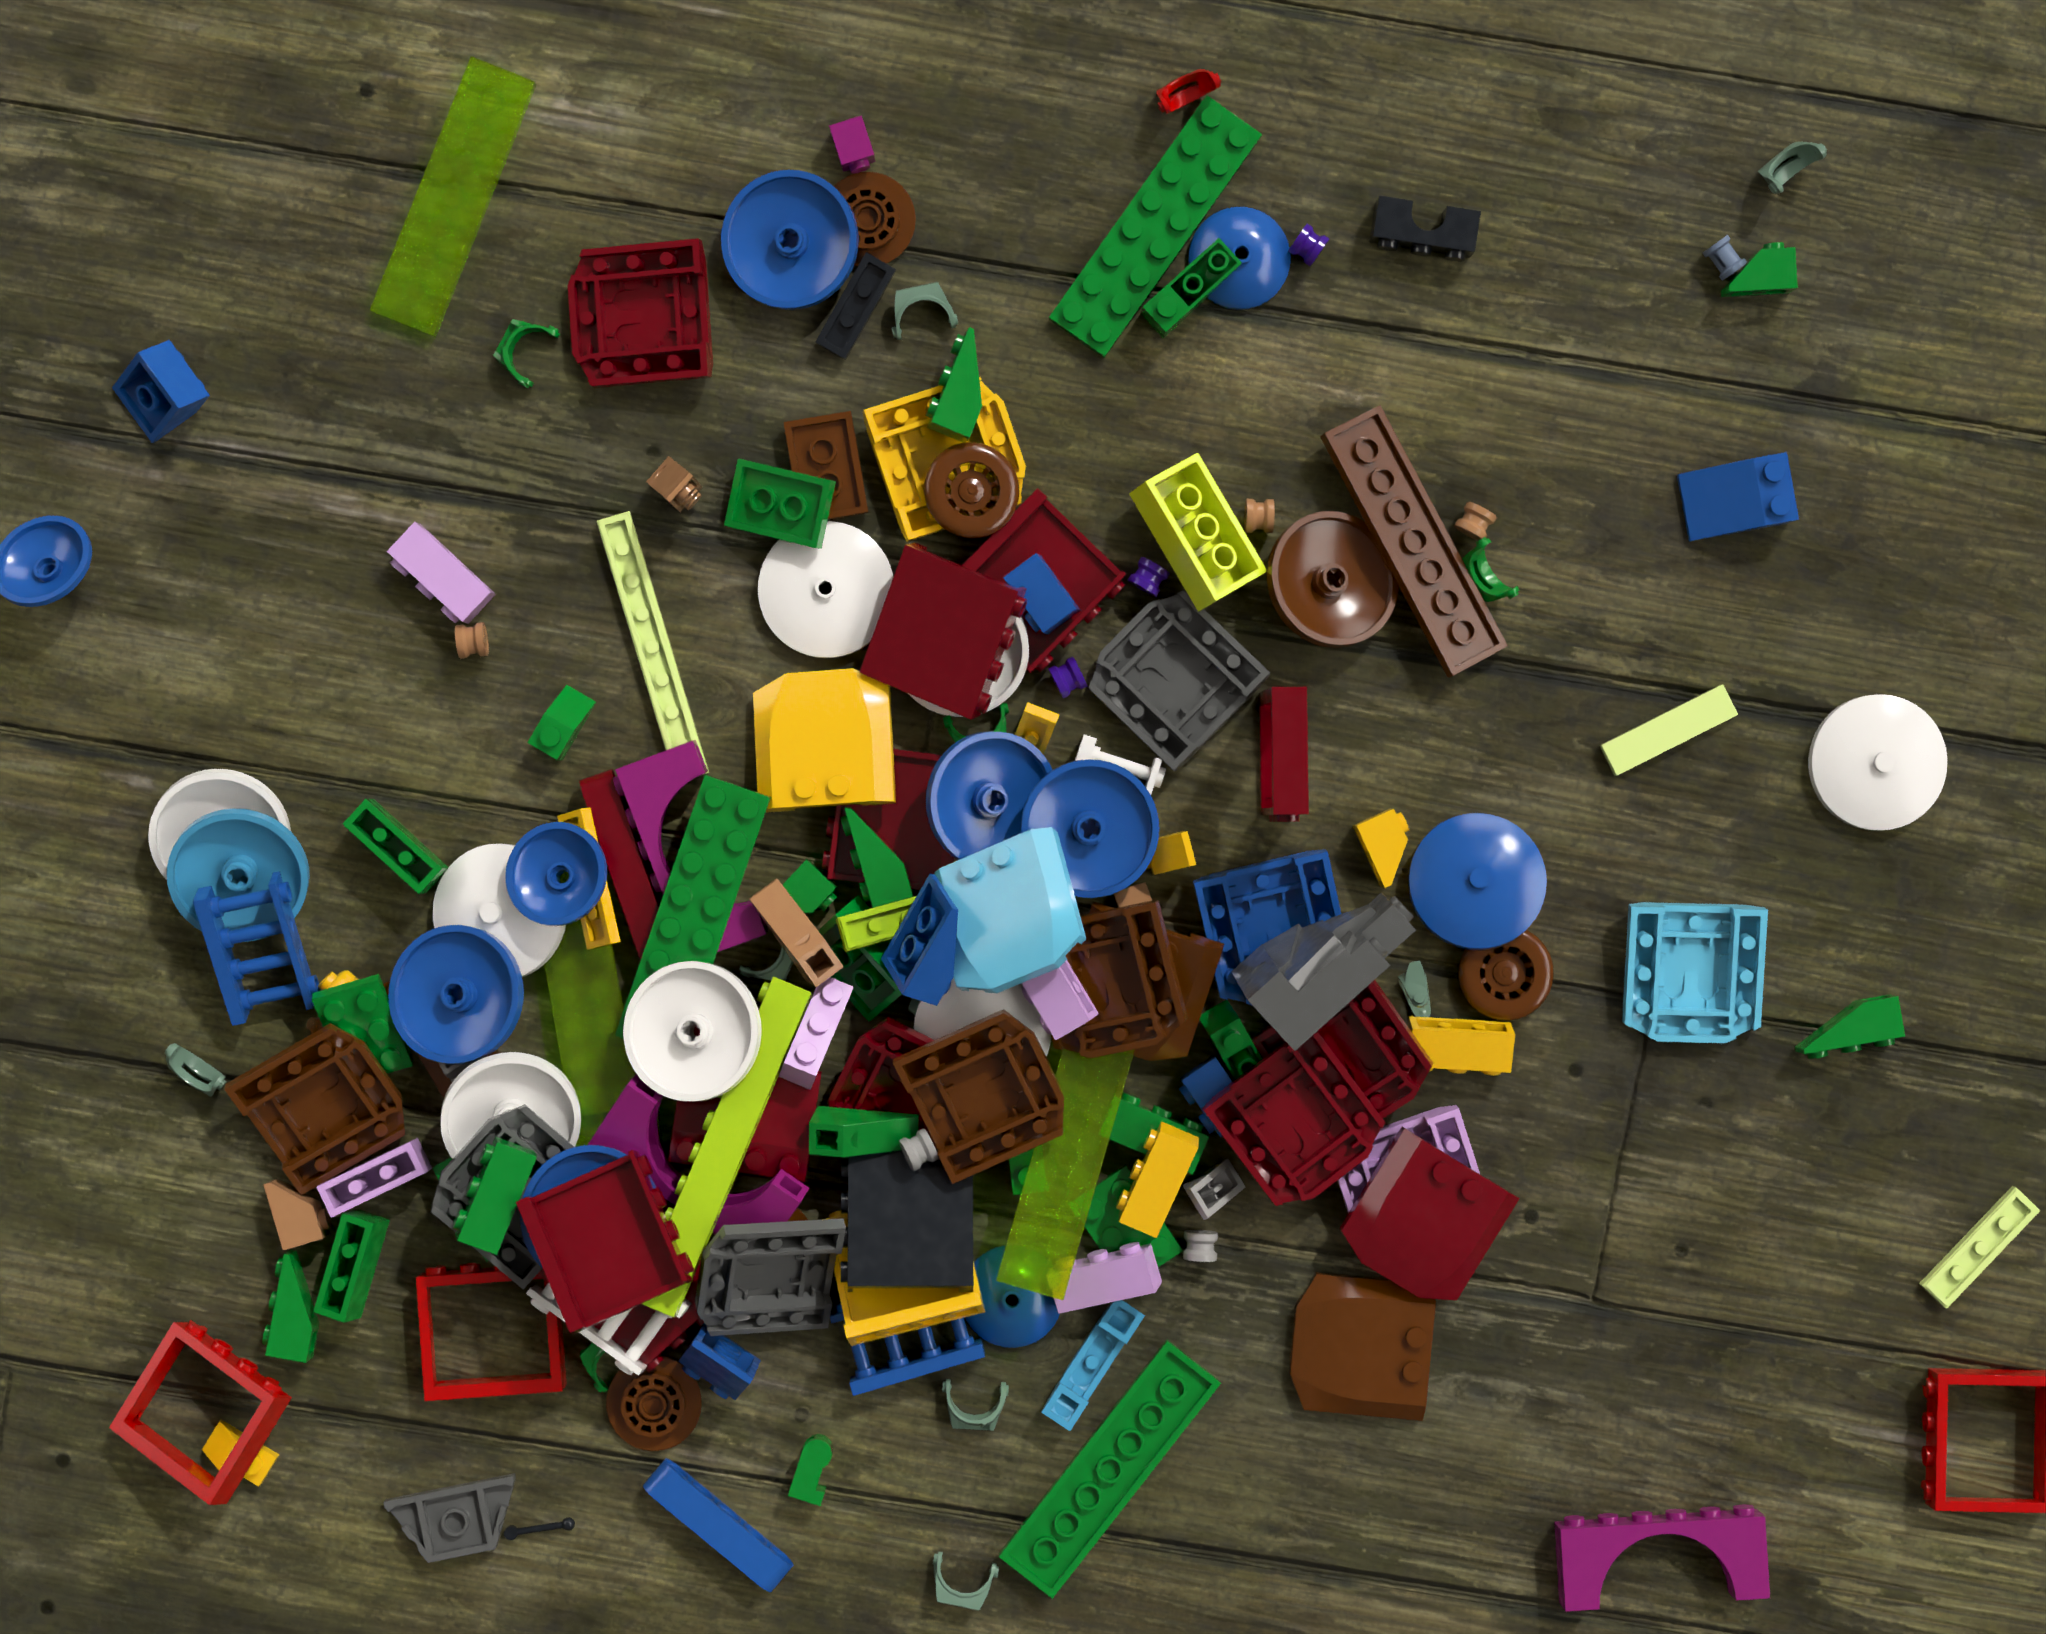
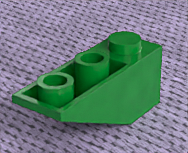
(1190, 288)
(960, 398)
(882, 869)
(1861, 1022)
(1230, 1039)
(858, 1131)
(293, 1321)

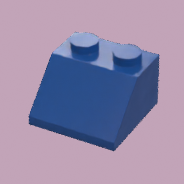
(160, 390)

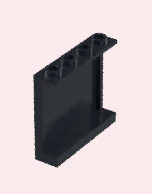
(906, 1224)

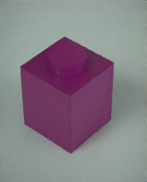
(852, 145)

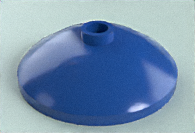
(1267, 261)
(43, 560)
(536, 870)
(1008, 1324)

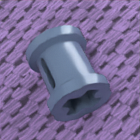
(1724, 257)

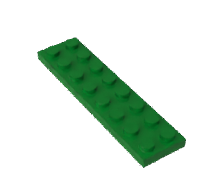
(1155, 226)
(703, 879)
(1109, 1468)

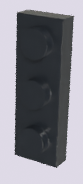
(855, 306)

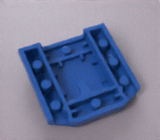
(1261, 902)

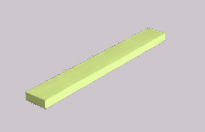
(648, 631)

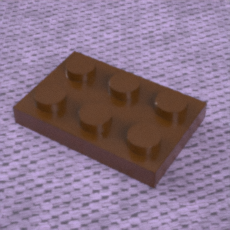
(829, 450)

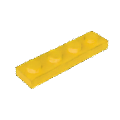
(600, 923)

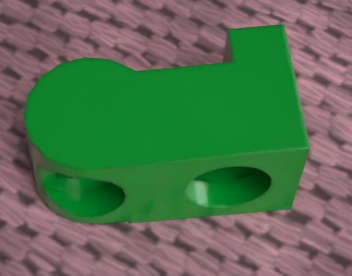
(814, 1457)

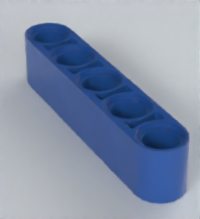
(718, 1525)

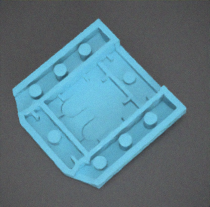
(1012, 911)
(1694, 970)

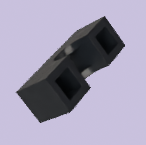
(1395, 228)

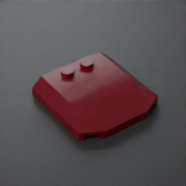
(641, 313)
(1372, 1047)
(869, 1074)
(1296, 1121)
(1426, 1219)

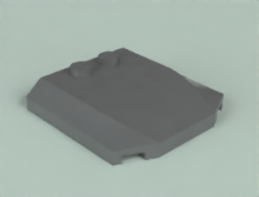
(1175, 677)
(522, 1128)
(769, 1276)

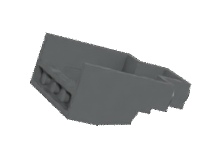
(1319, 968)

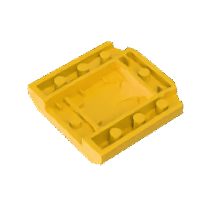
(908, 448)
(824, 740)

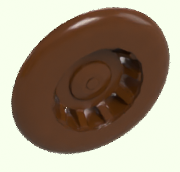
(873, 216)
(971, 490)
(1505, 974)
(654, 1406)

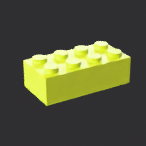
(1197, 532)

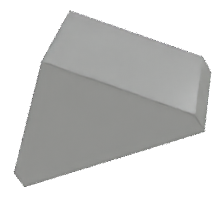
(1214, 1188)

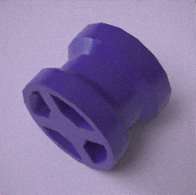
(1308, 245)
(1148, 576)
(1067, 677)

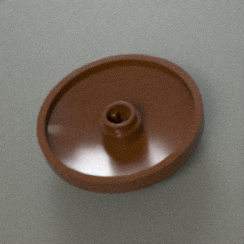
(1331, 580)

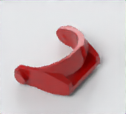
(1205, 83)

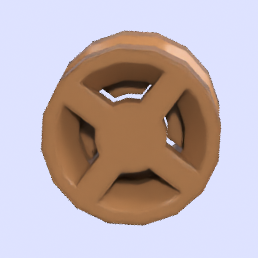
(1259, 515)
(1475, 521)
(471, 640)

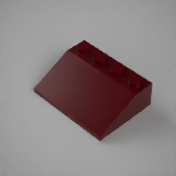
(778, 1141)

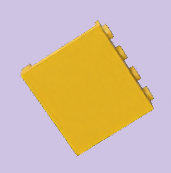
(893, 1311)

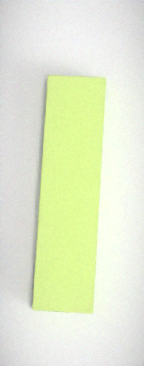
(1668, 730)
(1979, 1247)

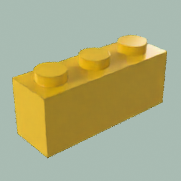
(1466, 1044)
(1157, 1178)

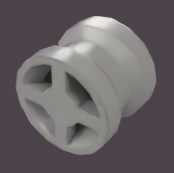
(918, 1149)
(1200, 1245)

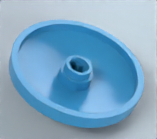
(236, 857)

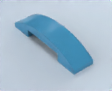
(1091, 1363)

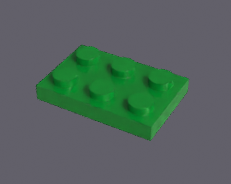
(779, 503)
(364, 1012)
(1111, 1234)

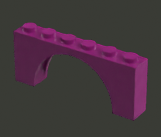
(649, 791)
(633, 1126)
(1591, 1546)

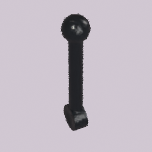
(512, 1531)

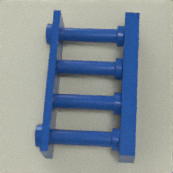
(231, 970)
(902, 1369)

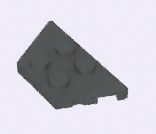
(455, 1517)

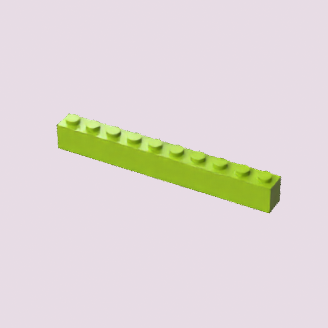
(731, 1132)

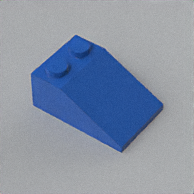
(1738, 497)
(925, 945)
(720, 1363)

